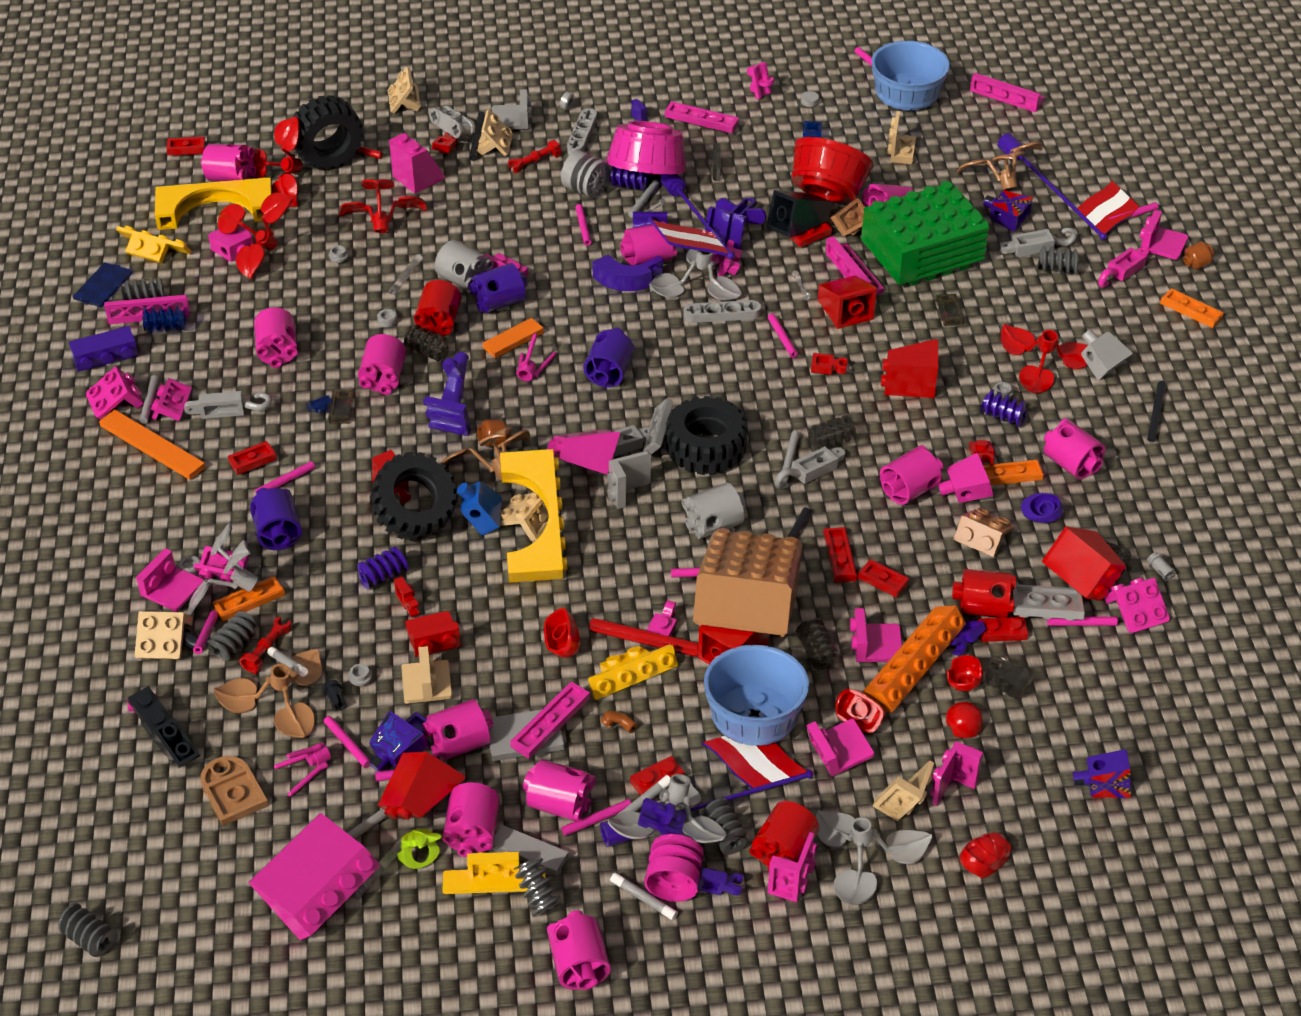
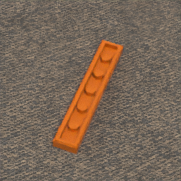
(152, 444)

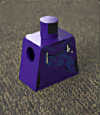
(394, 738)

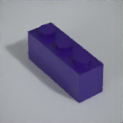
(103, 348)

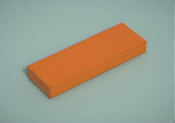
(1192, 308)
(512, 337)
(1014, 472)
(244, 601)

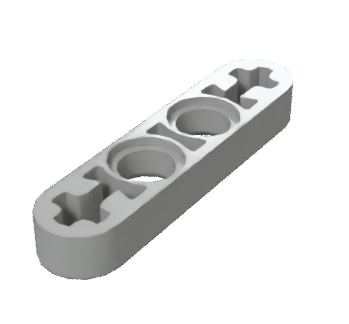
(578, 131)
(750, 308)

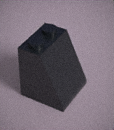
(797, 212)

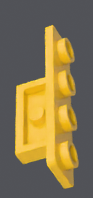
(150, 247)
(631, 668)
(485, 874)

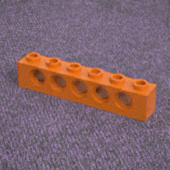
(915, 657)

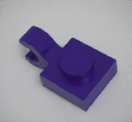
(968, 634)
(716, 881)

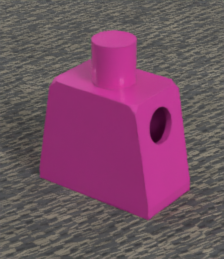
(229, 244)
(967, 480)

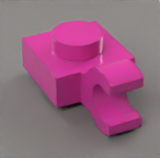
(665, 623)

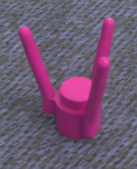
(527, 368)
(315, 755)

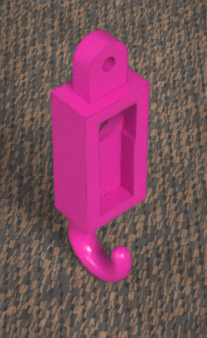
(1122, 268)

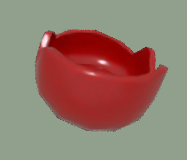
(965, 673)
(964, 719)

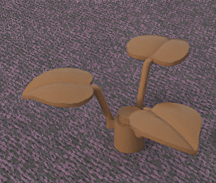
(1007, 176)
(496, 467)
(292, 721)

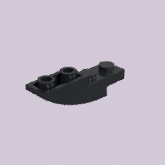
(162, 728)

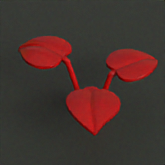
(287, 135)
(381, 219)
(251, 257)
(1036, 379)

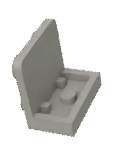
(515, 115)
(627, 474)

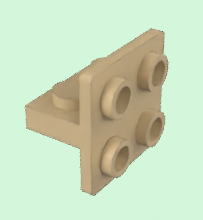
(404, 92)
(494, 135)
(426, 679)

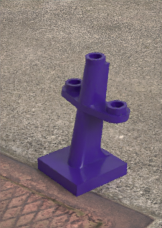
(730, 219)
(449, 413)

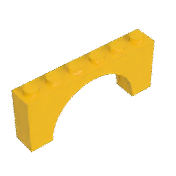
(176, 200)
(543, 557)

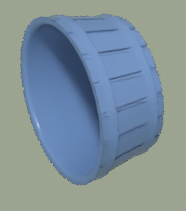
(909, 74)
(757, 681)

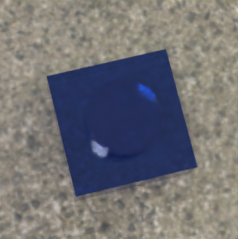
(812, 129)
(318, 404)

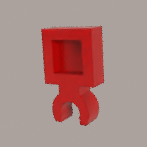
(444, 144)
(826, 364)
(984, 450)
(405, 595)

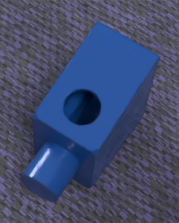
(481, 506)

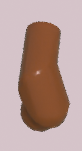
(620, 718)

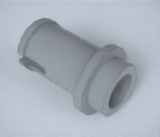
(1160, 565)

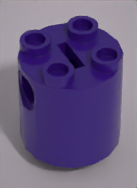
(498, 287)
(608, 358)
(275, 518)

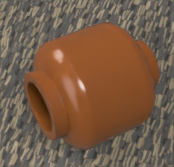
(1198, 255)
(489, 427)

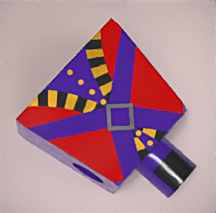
(1009, 208)
(1106, 775)

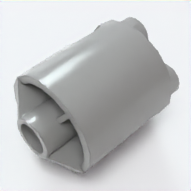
(460, 263)
(714, 509)

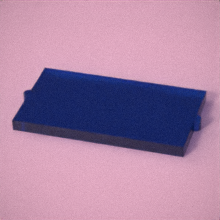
(102, 284)

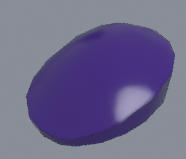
(1042, 507)

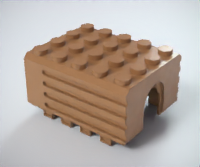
(748, 582)

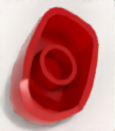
(561, 634)
(861, 708)
(985, 854)

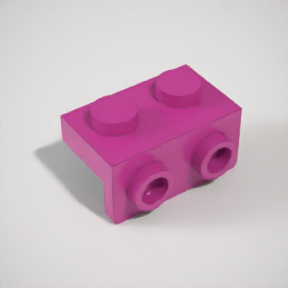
(213, 566)

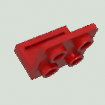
(434, 631)

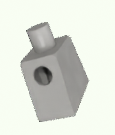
(1104, 353)

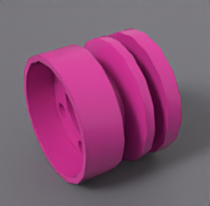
(674, 867)

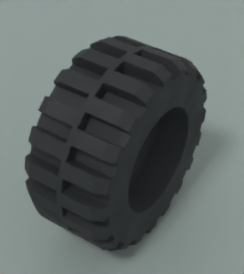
(340, 145)
(701, 453)
(421, 470)

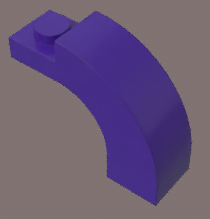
(626, 277)

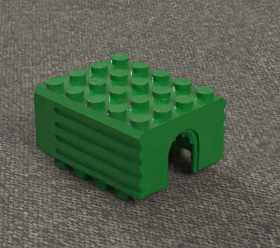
(925, 233)

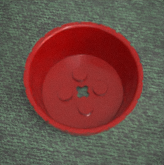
(829, 168)

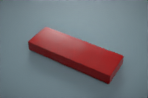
(839, 554)

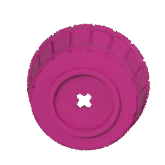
(647, 148)

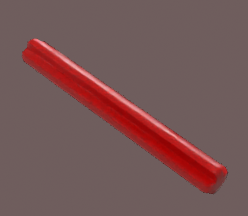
(642, 636)

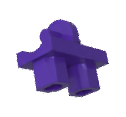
(646, 218)
(661, 817)

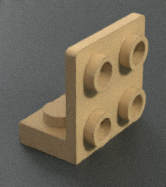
(900, 146)
(528, 512)
(160, 634)
(903, 795)

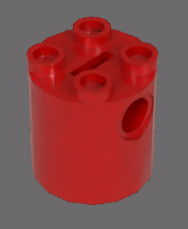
(438, 307)
(977, 596)
(784, 833)

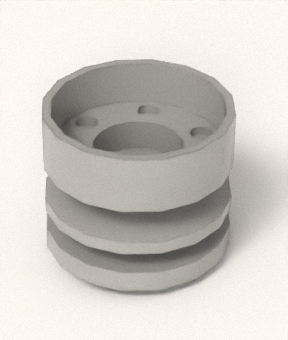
(585, 174)

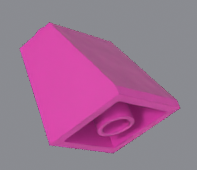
(413, 164)
(586, 449)

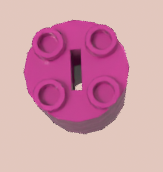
(228, 162)
(645, 243)
(275, 336)
(382, 363)
(1074, 449)
(911, 475)
(466, 725)
(558, 789)
(471, 818)
(578, 951)

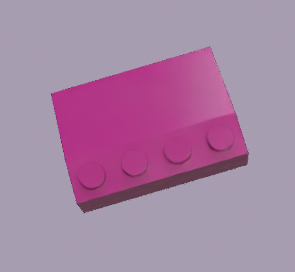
(314, 875)

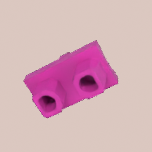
(761, 81)
(728, 265)

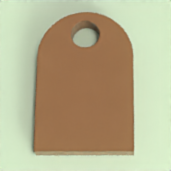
(232, 792)

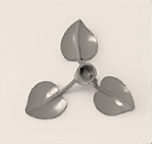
(721, 288)
(240, 576)
(680, 793)
(858, 886)

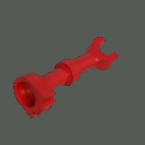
(552, 147)
(251, 661)

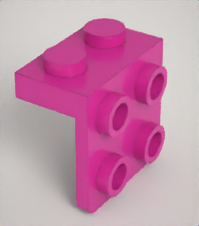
(1162, 240)
(112, 390)
(1139, 604)
(873, 641)
(959, 764)

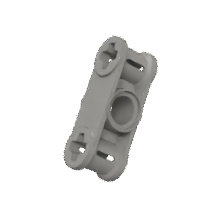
(452, 121)

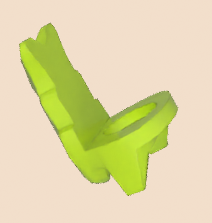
(419, 838)

